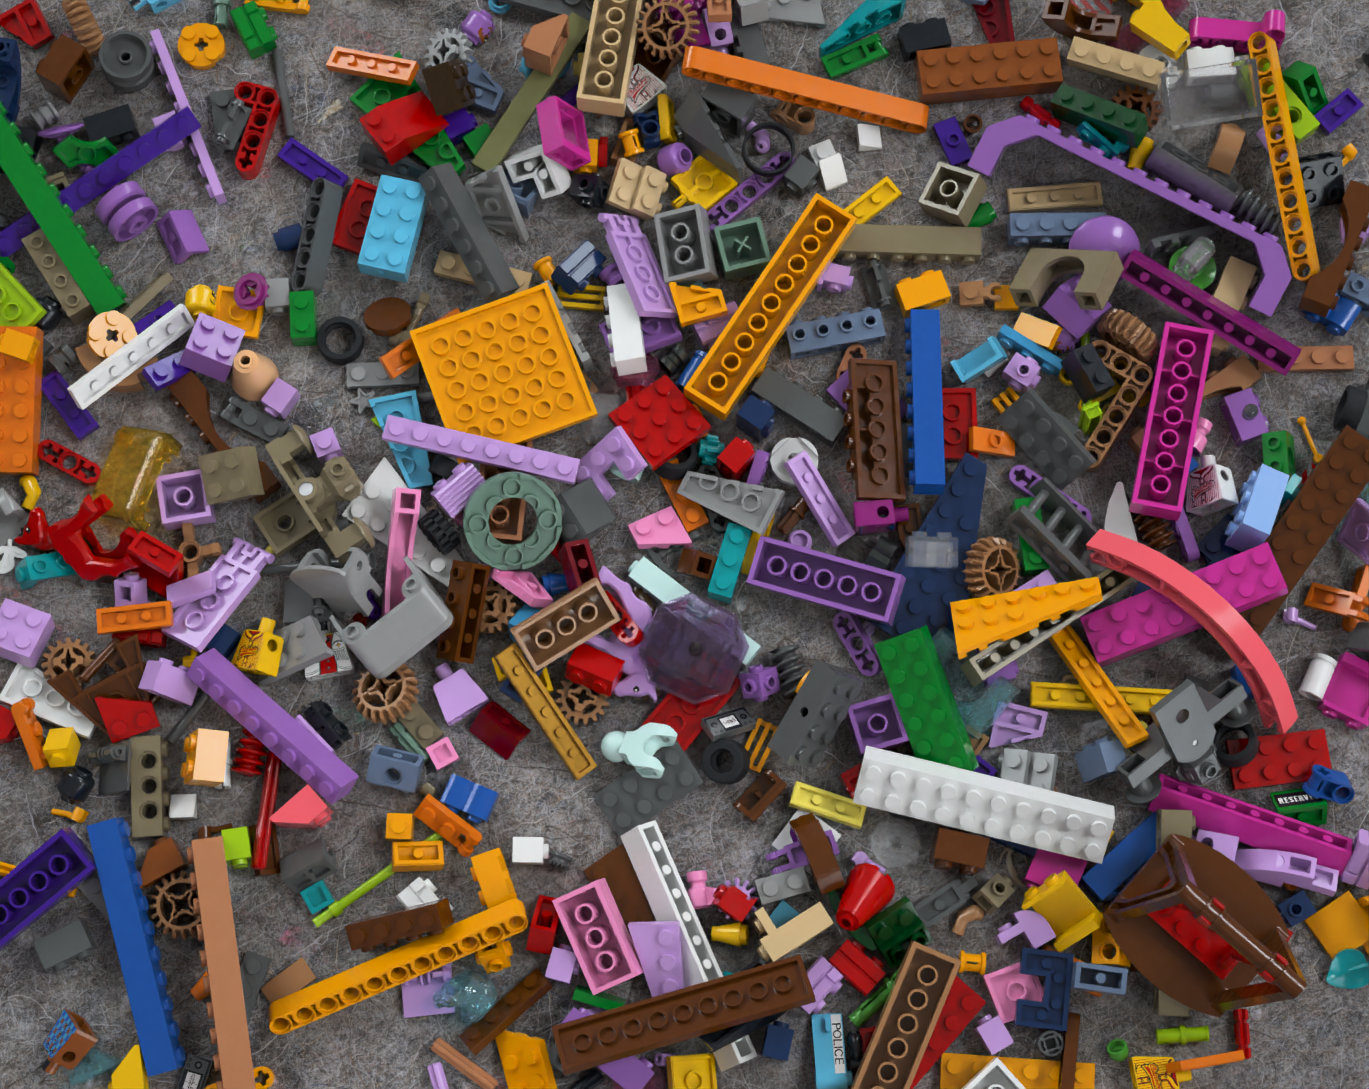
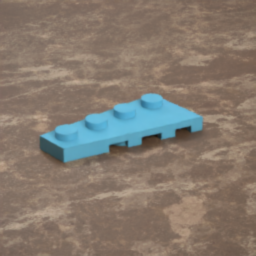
(411, 461)

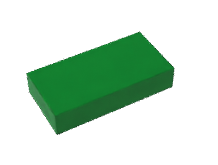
(600, 1000)

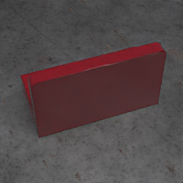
(499, 729)

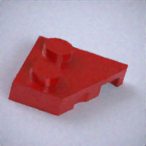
(27, 24)
(126, 717)

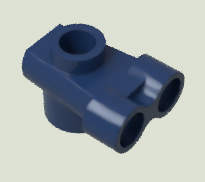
(648, 128)

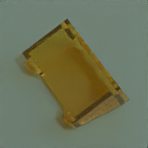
(132, 473)

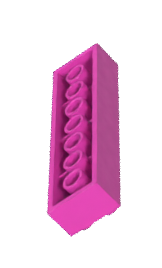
(1171, 421)
(1154, 619)

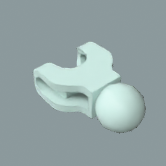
(639, 747)

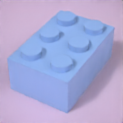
(1256, 508)

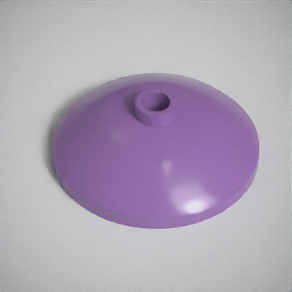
(1105, 234)

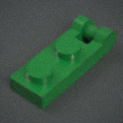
(854, 57)

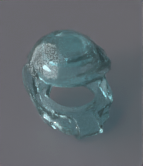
(475, 996)

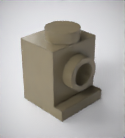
(993, 893)

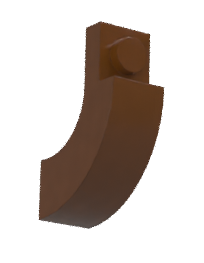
(1072, 21)
(817, 853)

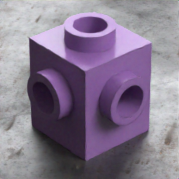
(759, 682)

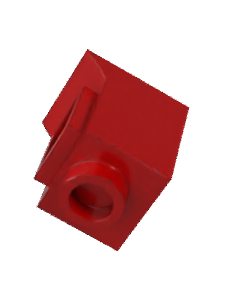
(733, 901)

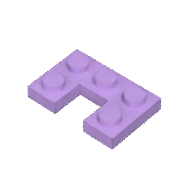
(611, 450)

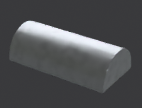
(1193, 176)

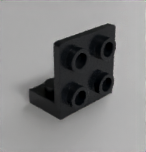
(1322, 178)

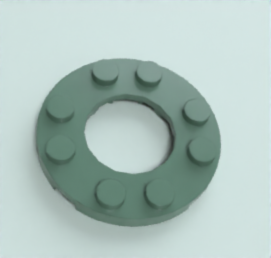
(522, 554)

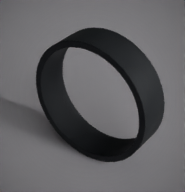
(768, 125)

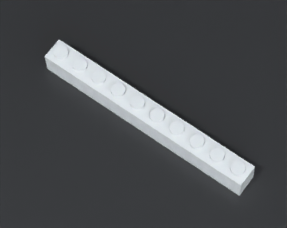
(671, 903)

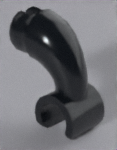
(855, 1043)

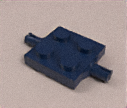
(1213, 545)

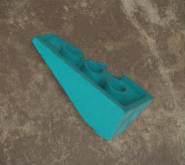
(865, 20)

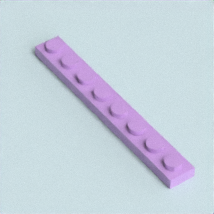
(174, 87)
(481, 449)

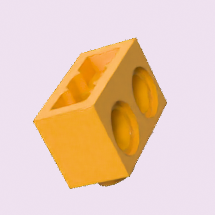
(1102, 947)

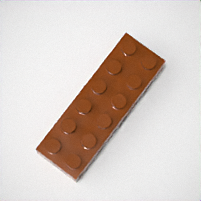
(988, 71)

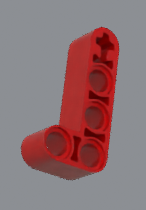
(256, 133)

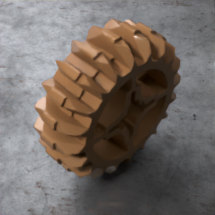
(84, 25)
(646, 29)
(1128, 334)
(987, 555)
(398, 695)
(176, 914)

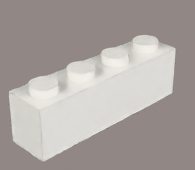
(626, 332)

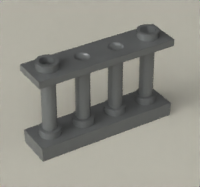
(1041, 536)

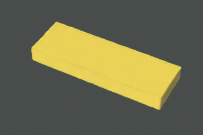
(827, 805)

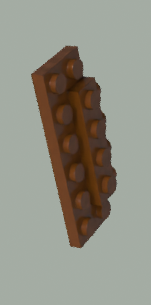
(874, 430)

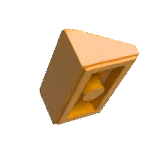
(417, 856)

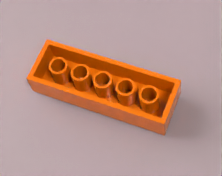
(20, 409)

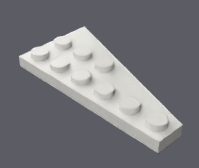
(375, 509)

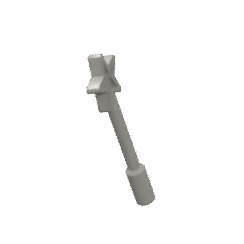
(363, 403)

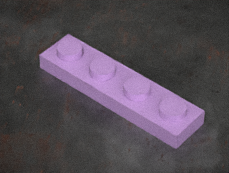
(819, 498)

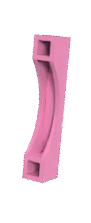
(401, 540)

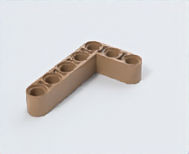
(1118, 405)

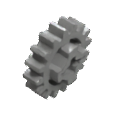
(446, 48)

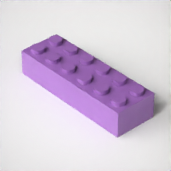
(826, 580)

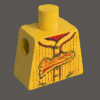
(259, 650)
(1152, 1073)

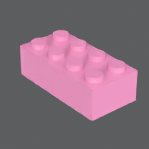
(598, 936)

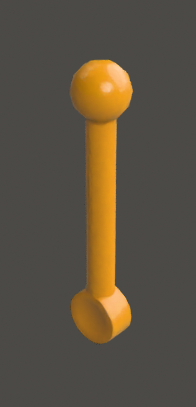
(1302, 422)

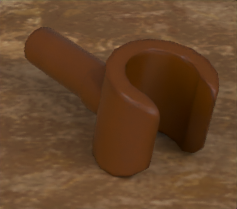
(206, 831)

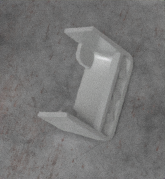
(402, 629)

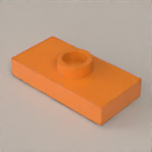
(991, 442)

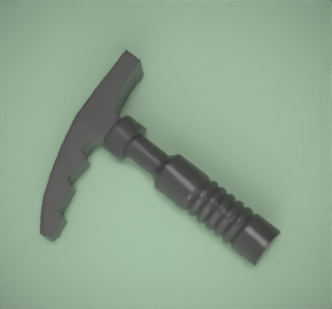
(656, 557)

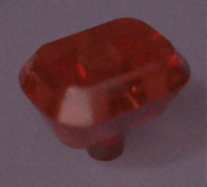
(358, 617)

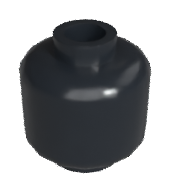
(53, 315)
(75, 784)

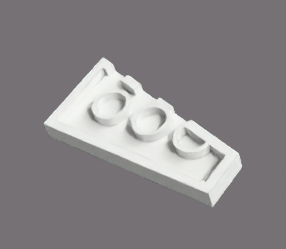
(49, 704)

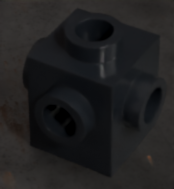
(589, 190)

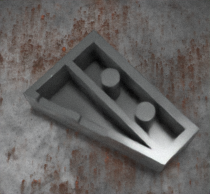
(748, 41)

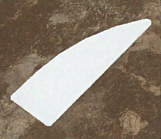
(1118, 517)

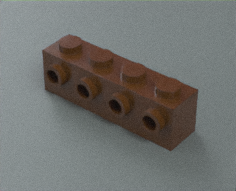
(466, 602)
(399, 924)

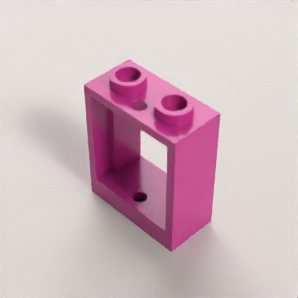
(563, 133)

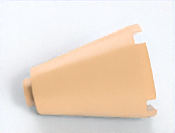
(252, 375)

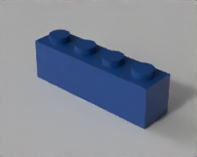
(1122, 861)

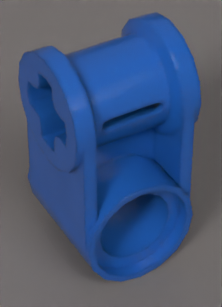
(1329, 785)

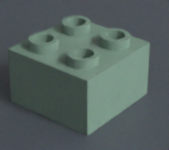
(741, 248)

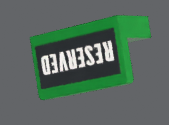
(1300, 806)

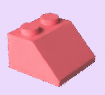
(303, 811)

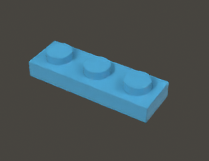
(1014, 340)

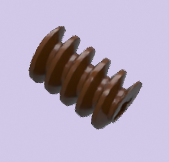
(1154, 531)

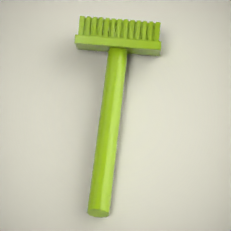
(1090, 412)

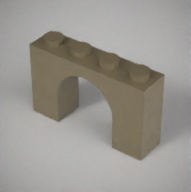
(1044, 265)

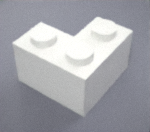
(548, 175)

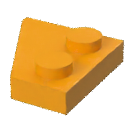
(697, 304)

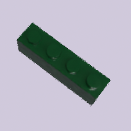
(1103, 115)

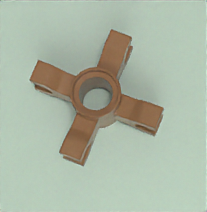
(203, 552)

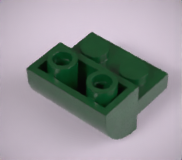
(895, 929)

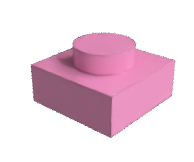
(442, 753)

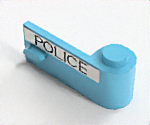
(829, 1052)

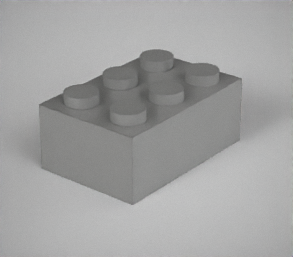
(686, 245)

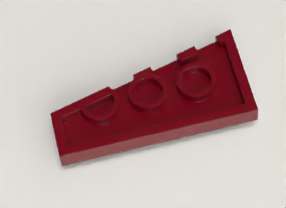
(995, 20)

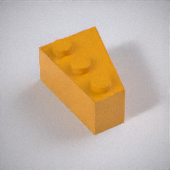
(493, 878)

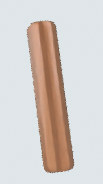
(464, 1064)

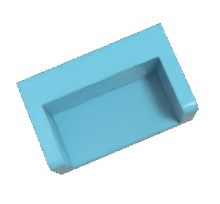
(979, 360)

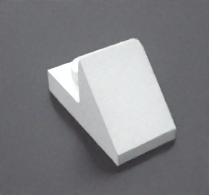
(831, 165)

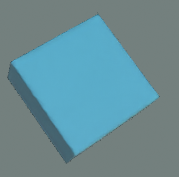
(783, 914)

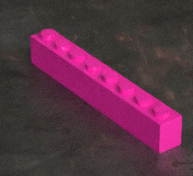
(1253, 824)

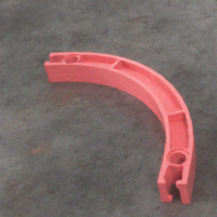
(1209, 610)

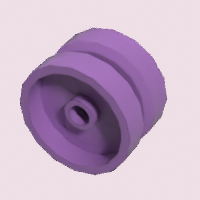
(126, 211)

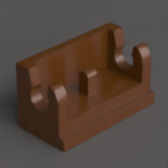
(760, 795)

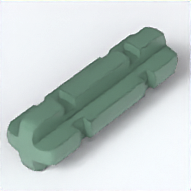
(406, 740)

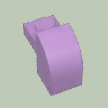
(1030, 925)

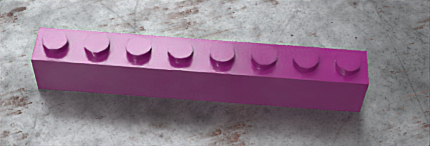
(1210, 312)

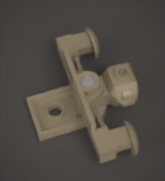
(311, 501)

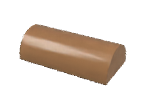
(565, 624)

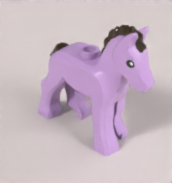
(641, 610)

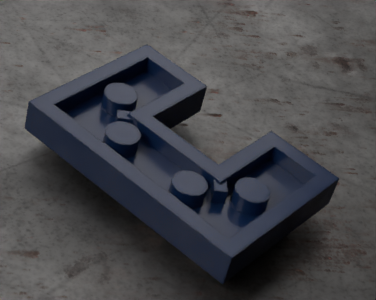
(1057, 974)

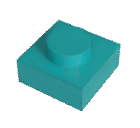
(1291, 489)
(317, 896)

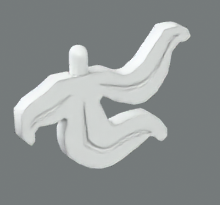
(10, 552)

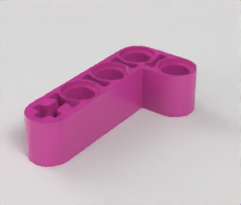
(1235, 33)

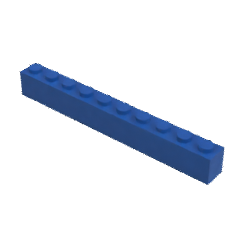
(136, 946)

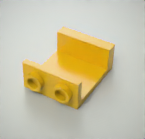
(1064, 908)

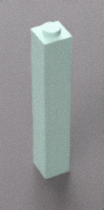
(664, 588)

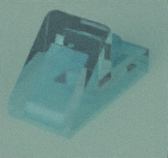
(101, 1063)

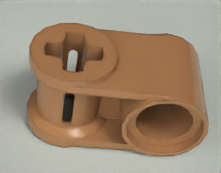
(790, 114)

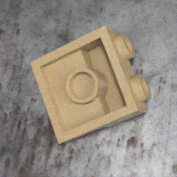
(637, 189)

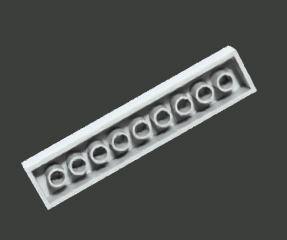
(984, 804)

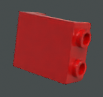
(160, 562)

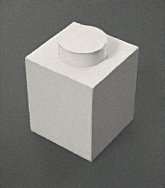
(529, 851)

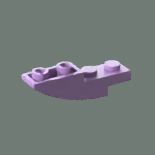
(1288, 867)

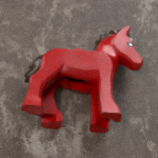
(78, 543)

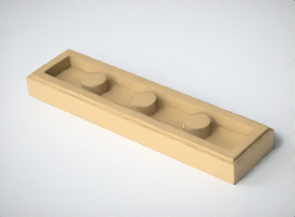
(1054, 197)

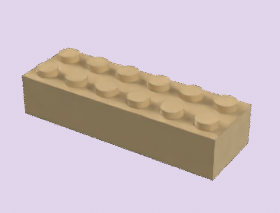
(609, 57)

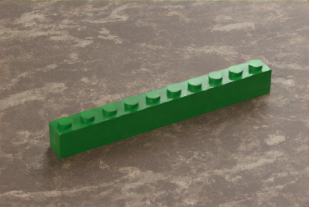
(57, 220)

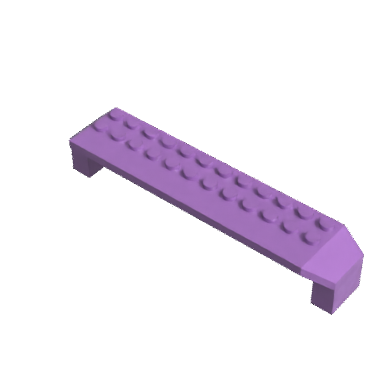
(1267, 250)

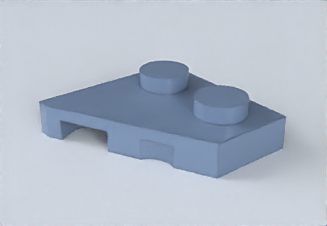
(488, 92)

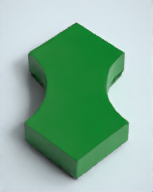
(75, 151)

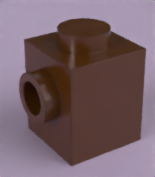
(696, 564)

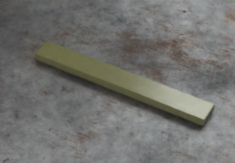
(525, 102)

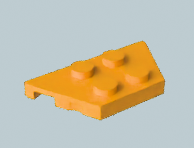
(525, 1061)

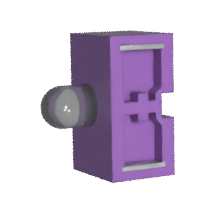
(1244, 416)

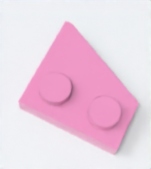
(659, 530)
(524, 586)

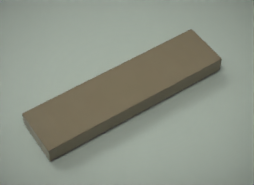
(144, 297)

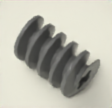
(1258, 212)
(789, 667)

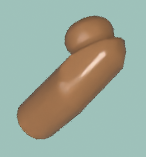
(965, 916)

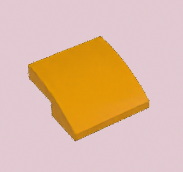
(1340, 925)

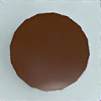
(388, 316)

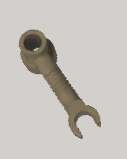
(420, 308)

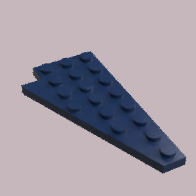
(930, 590)

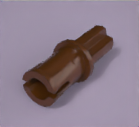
(793, 516)

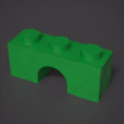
(1030, 560)

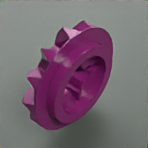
(242, 292)

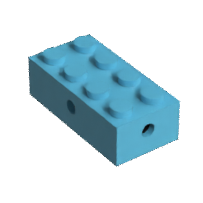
(393, 229)

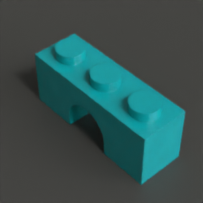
(729, 563)

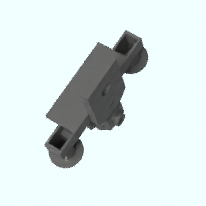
(1185, 733)

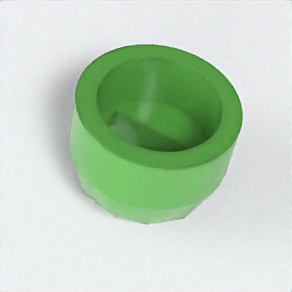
(1118, 1050)

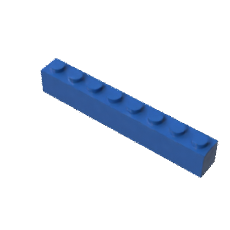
(926, 402)

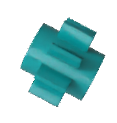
(709, 449)

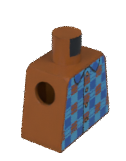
(67, 1042)

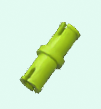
(1182, 1035)

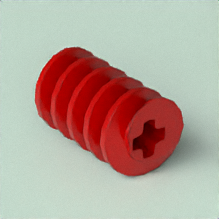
(249, 755)

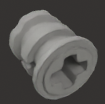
(44, 115)

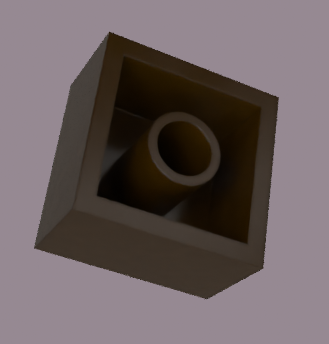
(449, 86)

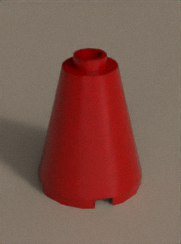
(863, 896)

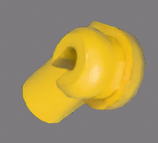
(32, 491)

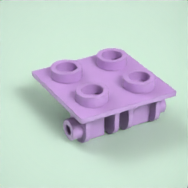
(419, 993)

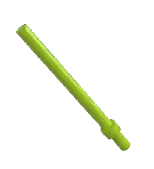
(336, 908)

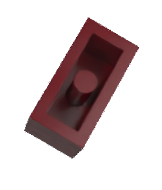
(577, 563)

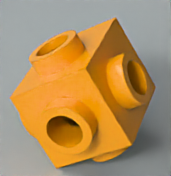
(495, 956)

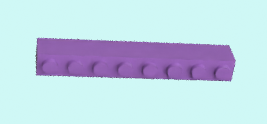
(272, 725)

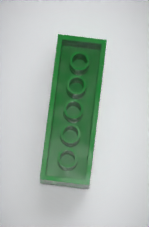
(925, 699)

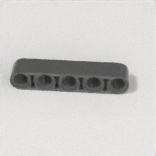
(316, 236)

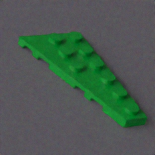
(434, 151)

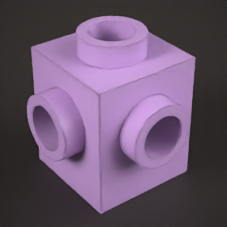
(1022, 373)

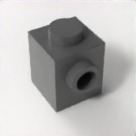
(801, 177)

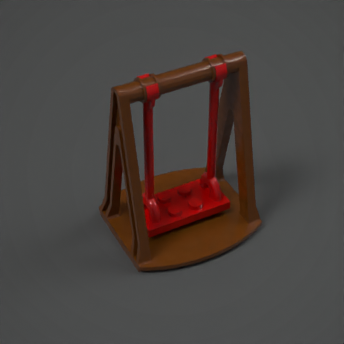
(1203, 930)

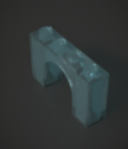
(983, 713)

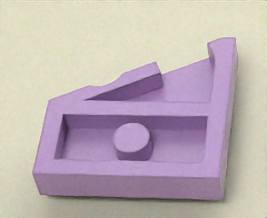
(1017, 724)

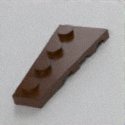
(623, 884)

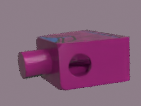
(867, 517)

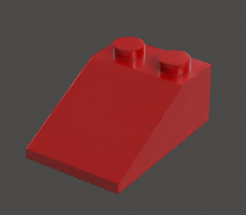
(402, 125)

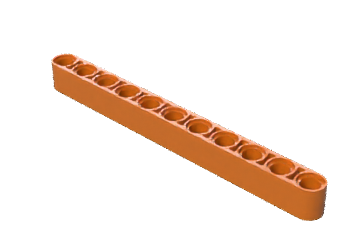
(804, 89)

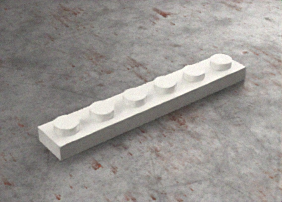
(131, 356)

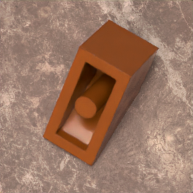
(161, 862)

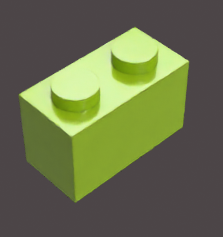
(237, 847)

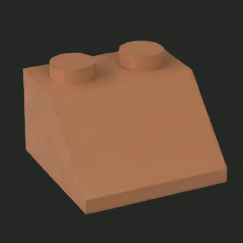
(545, 44)

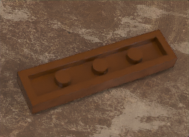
(506, 1011)

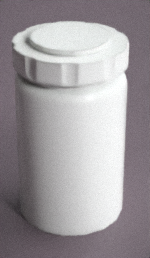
(1317, 677)

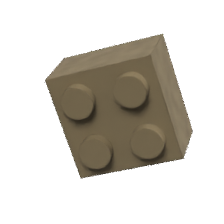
(952, 194)
(231, 475)

